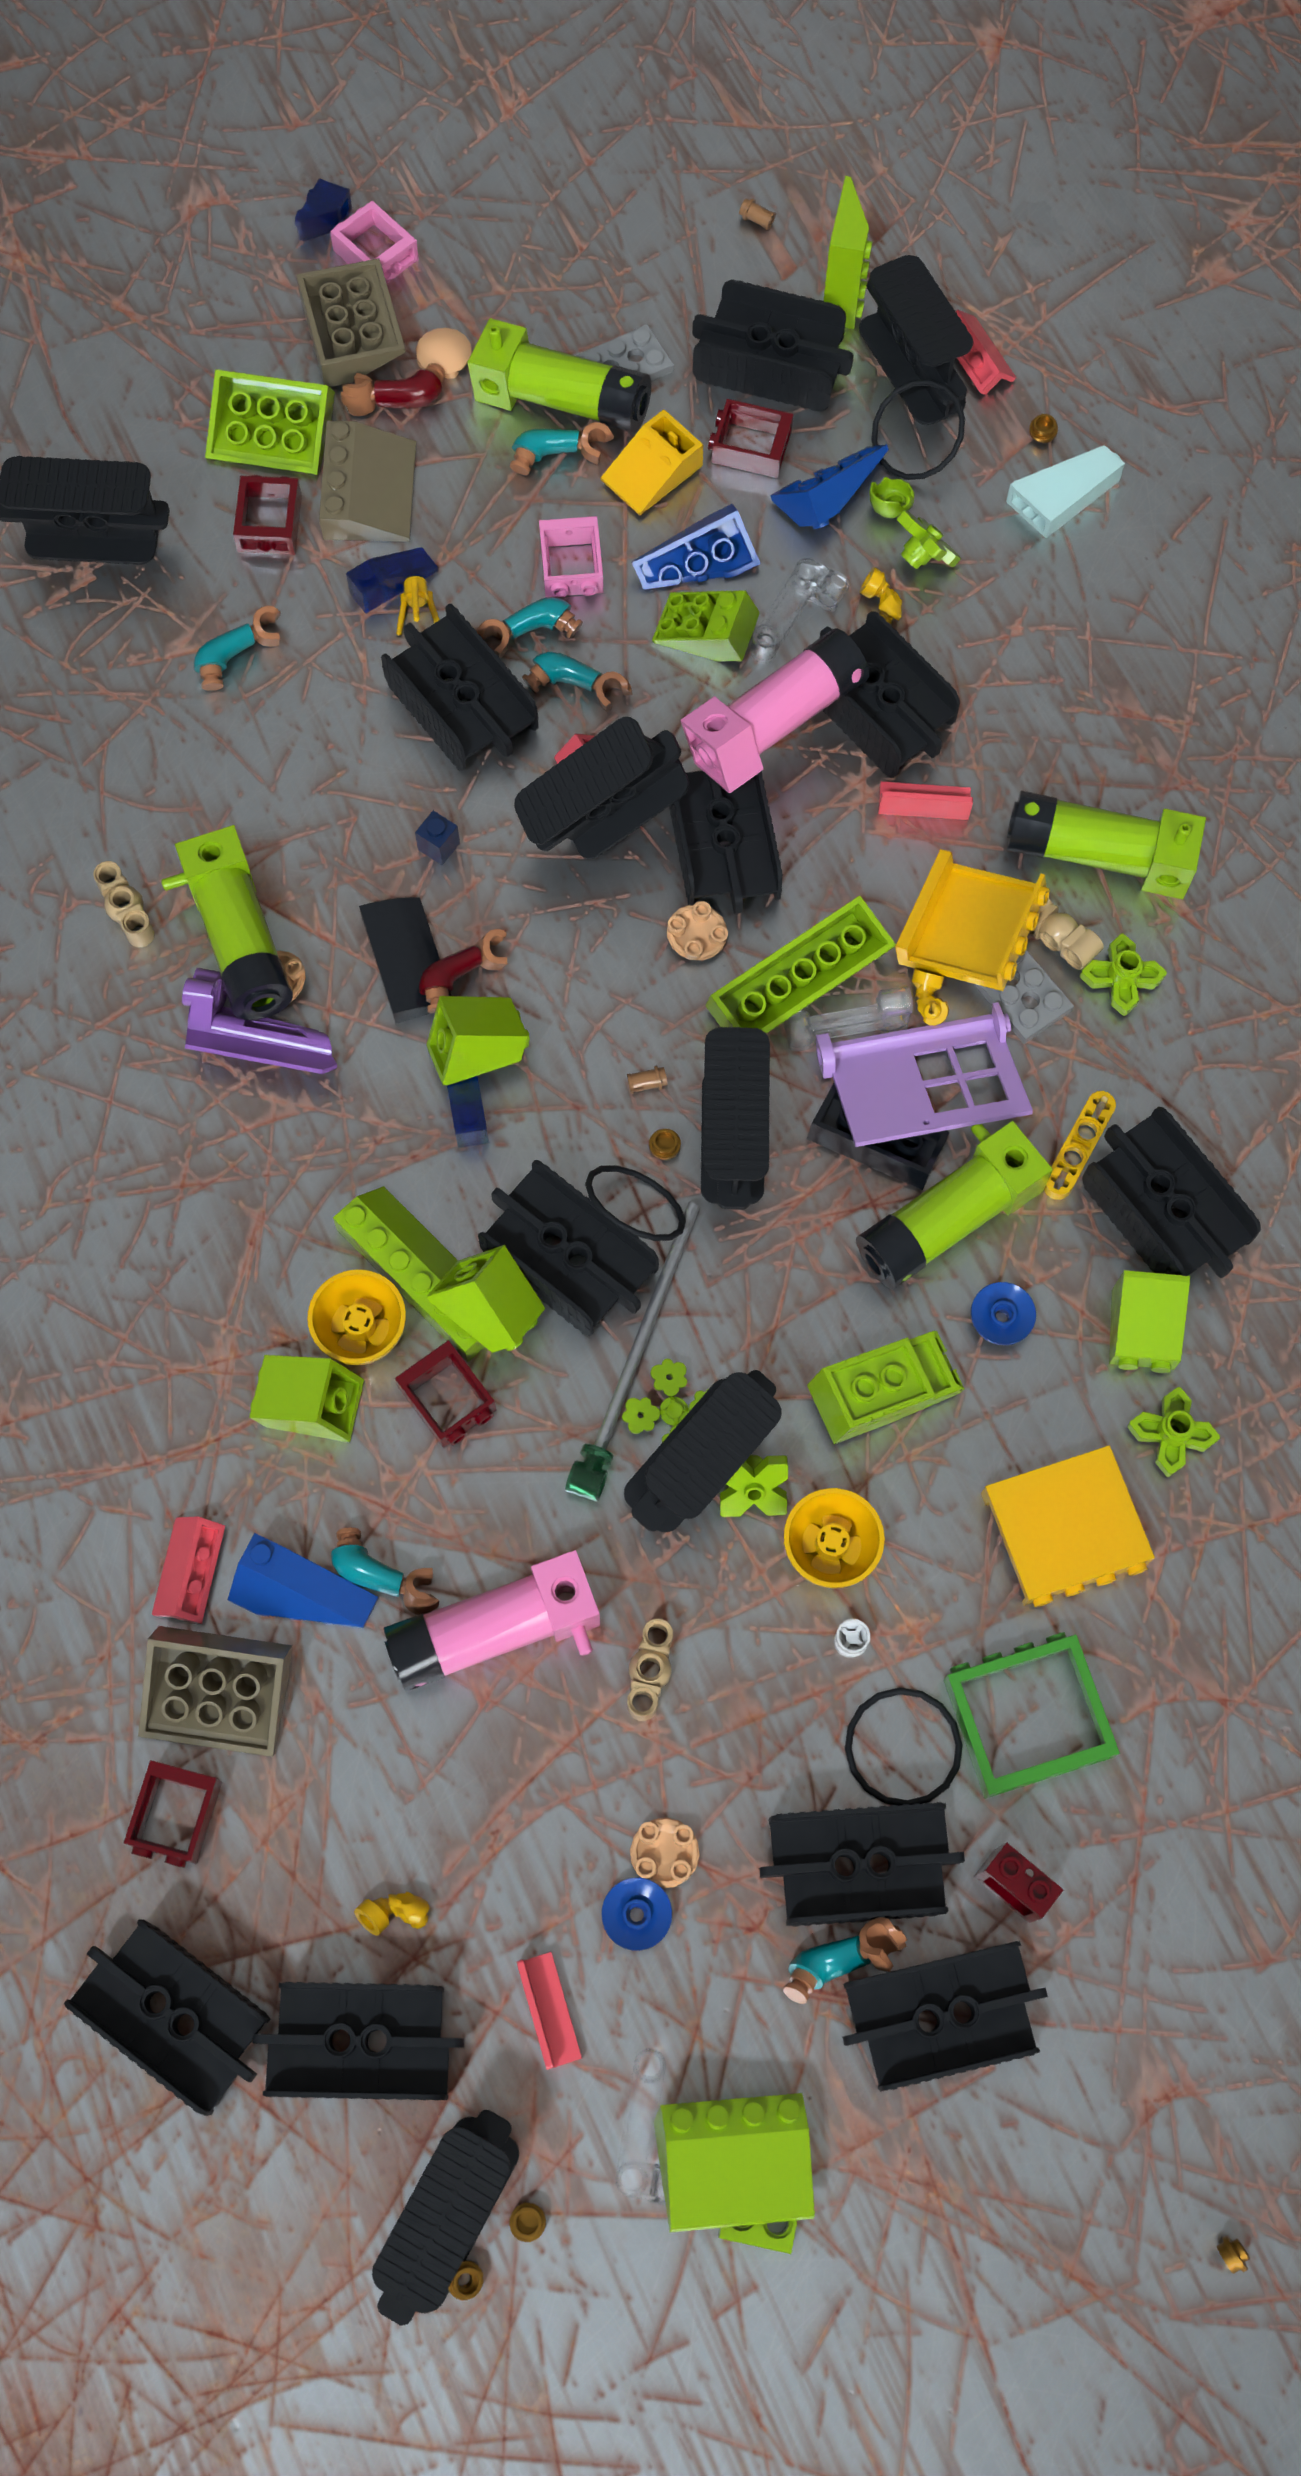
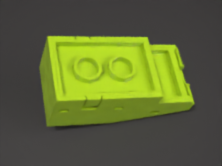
(883, 1385)

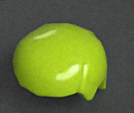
(891, 497)

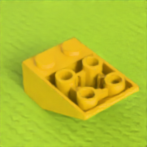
(654, 462)

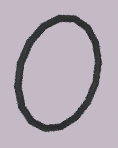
(892, 395)
(615, 1168)
(915, 1693)

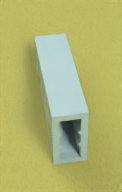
(1065, 489)

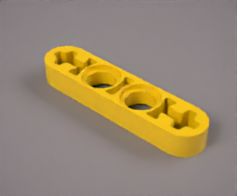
(1082, 1146)

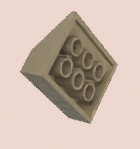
(350, 320)
(366, 484)
(214, 1690)

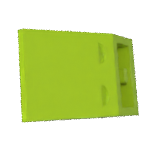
(708, 624)

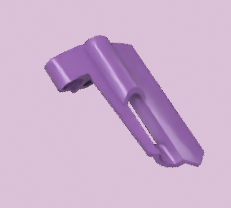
(265, 1040)

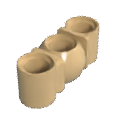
(117, 893)
(1063, 934)
(650, 1653)

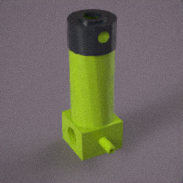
(511, 369)
(1157, 851)
(234, 923)
(997, 1179)

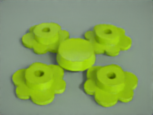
(671, 1410)

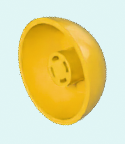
(350, 1302)
(849, 1528)

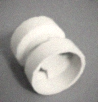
(856, 1633)

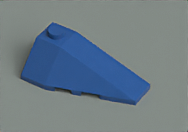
(830, 490)
(703, 551)
(286, 1585)

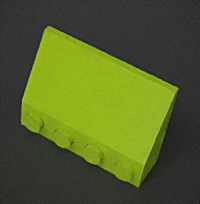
(847, 256)
(268, 422)
(735, 2162)

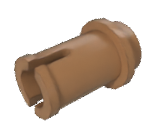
(757, 213)
(647, 1080)

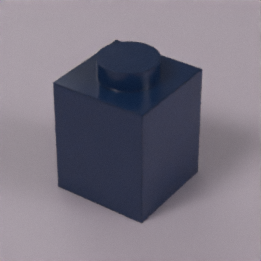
(437, 837)

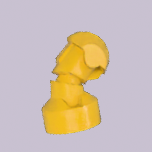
(877, 586)
(931, 1008)
(409, 1907)

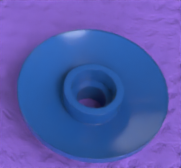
(1005, 1299)
(636, 1894)

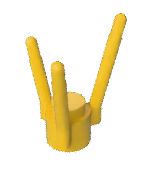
(415, 596)

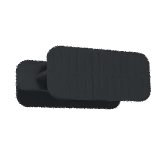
(916, 336)
(772, 345)
(82, 509)
(456, 651)
(920, 696)
(603, 790)
(747, 865)
(735, 1116)
(1164, 1155)
(552, 1207)
(703, 1451)
(906, 1835)
(890, 2004)
(118, 2008)
(308, 2066)
(444, 2216)

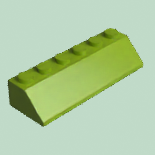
(802, 970)
(405, 1255)

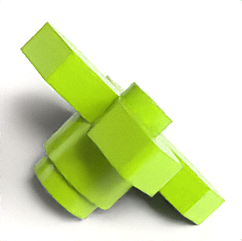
(925, 542)
(1124, 974)
(1173, 1444)
(756, 1484)

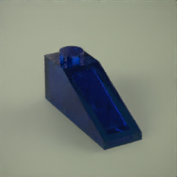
(384, 576)
(468, 1113)

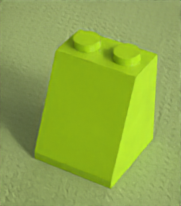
(475, 1036)
(489, 1299)
(1148, 1320)
(307, 1396)

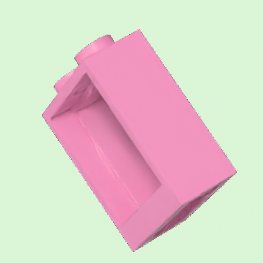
(394, 259)
(583, 531)

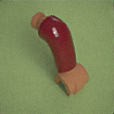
(407, 393)
(440, 976)

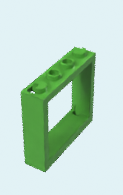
(1026, 1653)

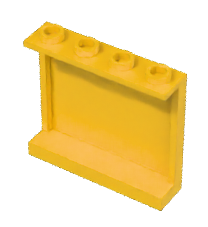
(970, 923)
(1069, 1526)

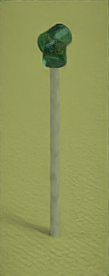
(588, 1477)

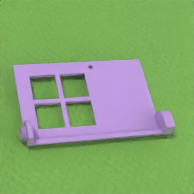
(885, 1089)

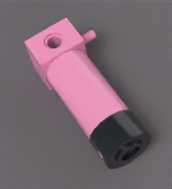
(732, 736)
(495, 1623)

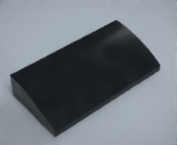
(401, 951)
(904, 1158)

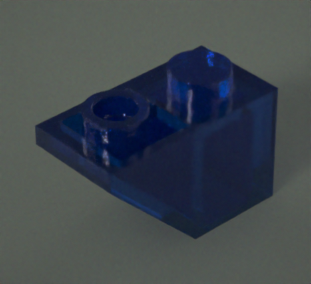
(323, 210)

